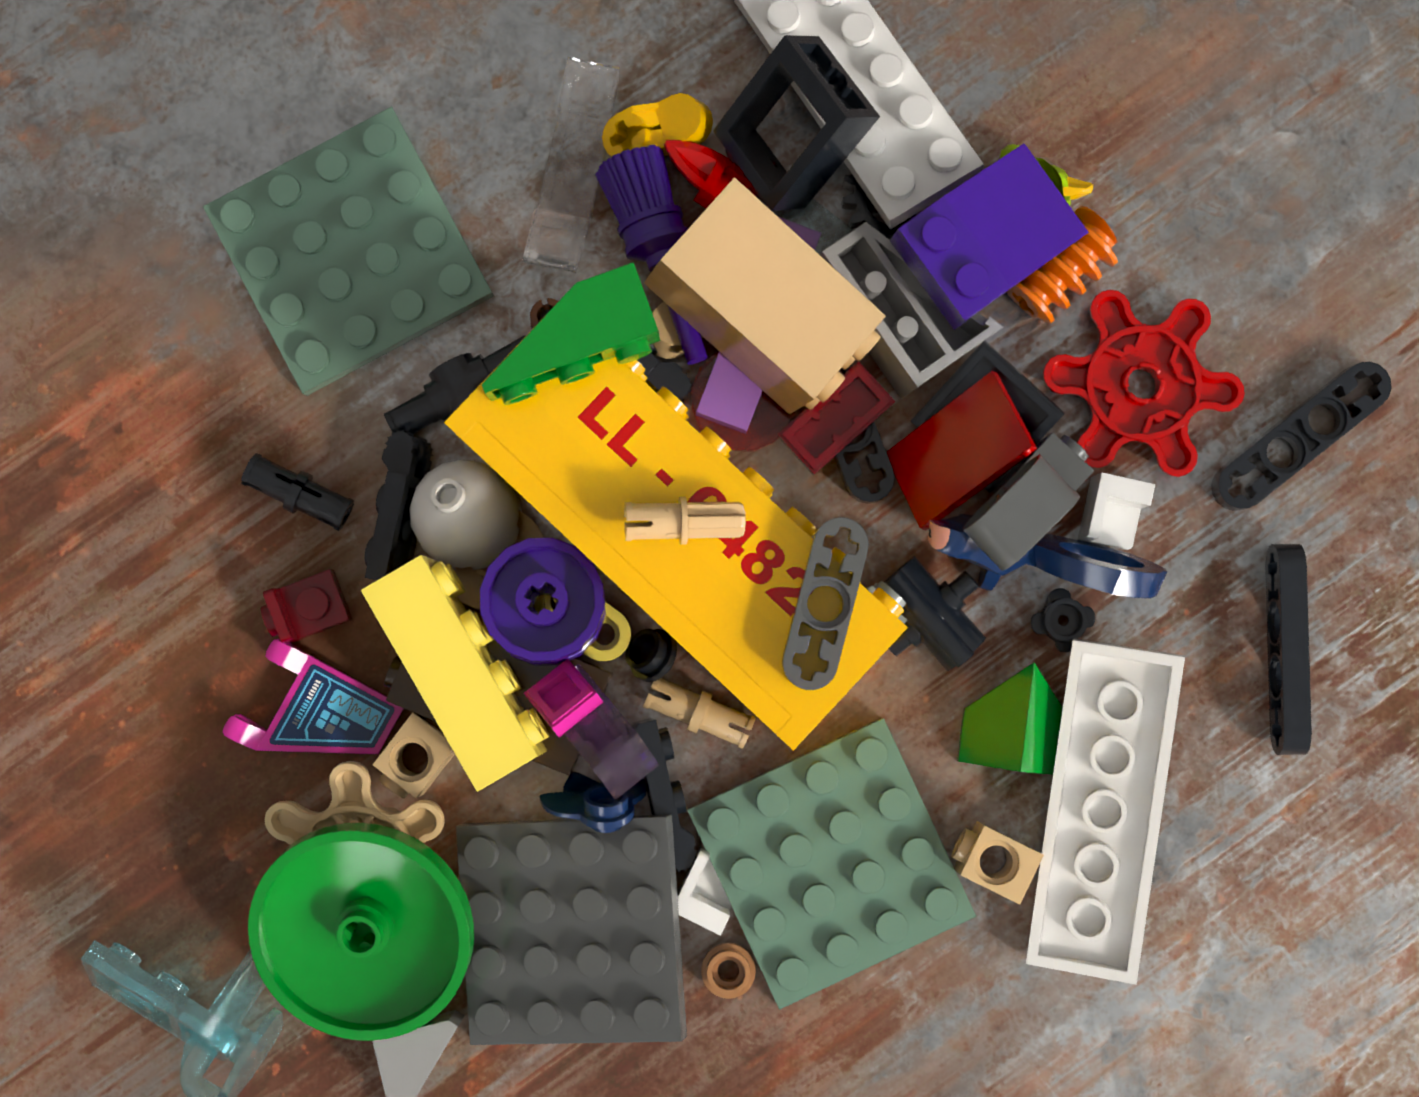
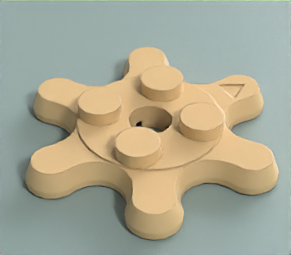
(353, 804)

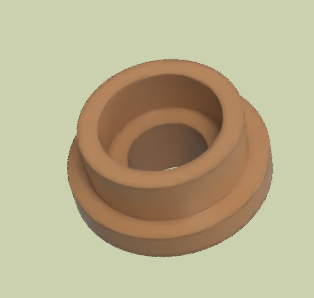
(728, 987)

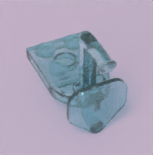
(205, 1032)

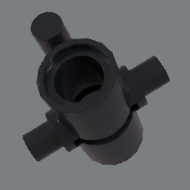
(935, 614)

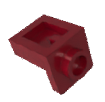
(305, 607)

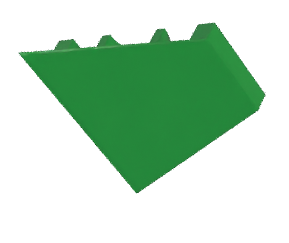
(1013, 725)

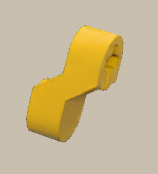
(654, 123)

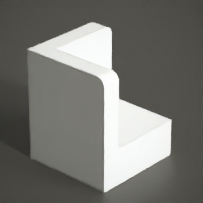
(1114, 510)
(702, 895)

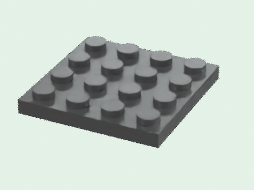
(572, 932)

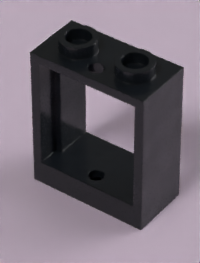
(832, 95)

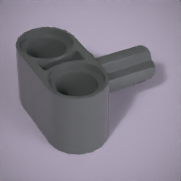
(1021, 512)

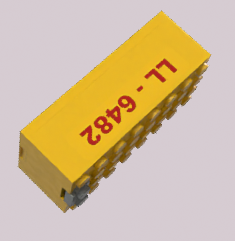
(725, 600)

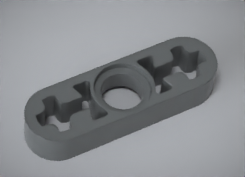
(850, 563)

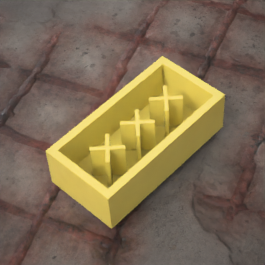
(455, 669)

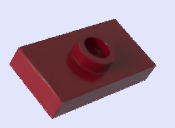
(832, 425)

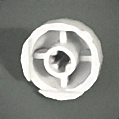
(465, 514)

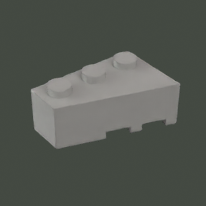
(914, 333)

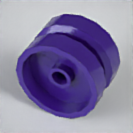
(538, 569)

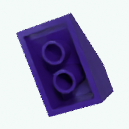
(987, 235)

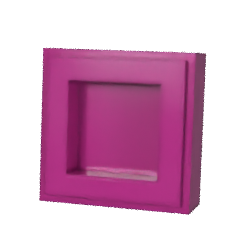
(563, 697)

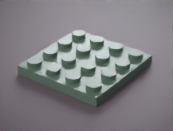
(348, 251)
(831, 863)

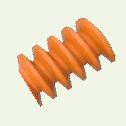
(1065, 269)

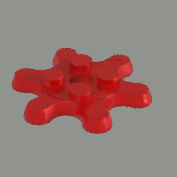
(1179, 378)

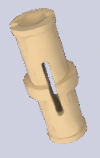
(700, 712)

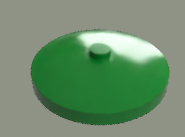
(361, 931)

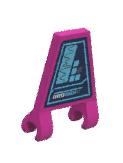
(320, 712)

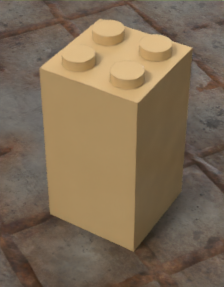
(766, 300)

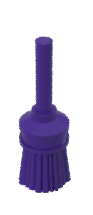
(649, 221)

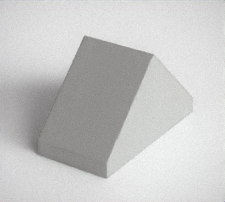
(410, 1058)

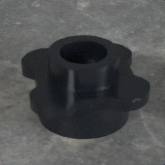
(1061, 604)

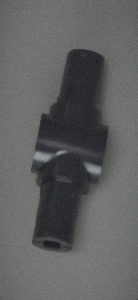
(448, 389)

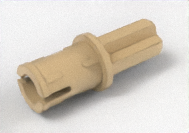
(684, 520)

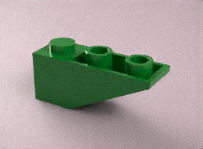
(588, 325)

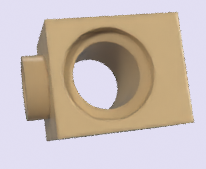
(395, 775)
(1015, 875)

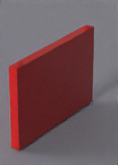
(960, 450)

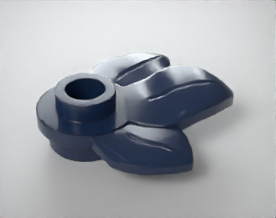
(593, 804)

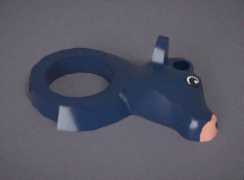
(1063, 557)

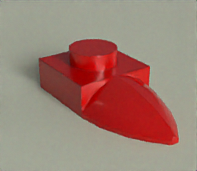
(704, 169)

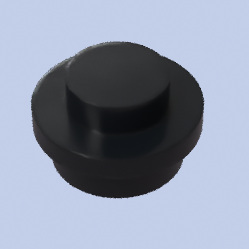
(651, 654)

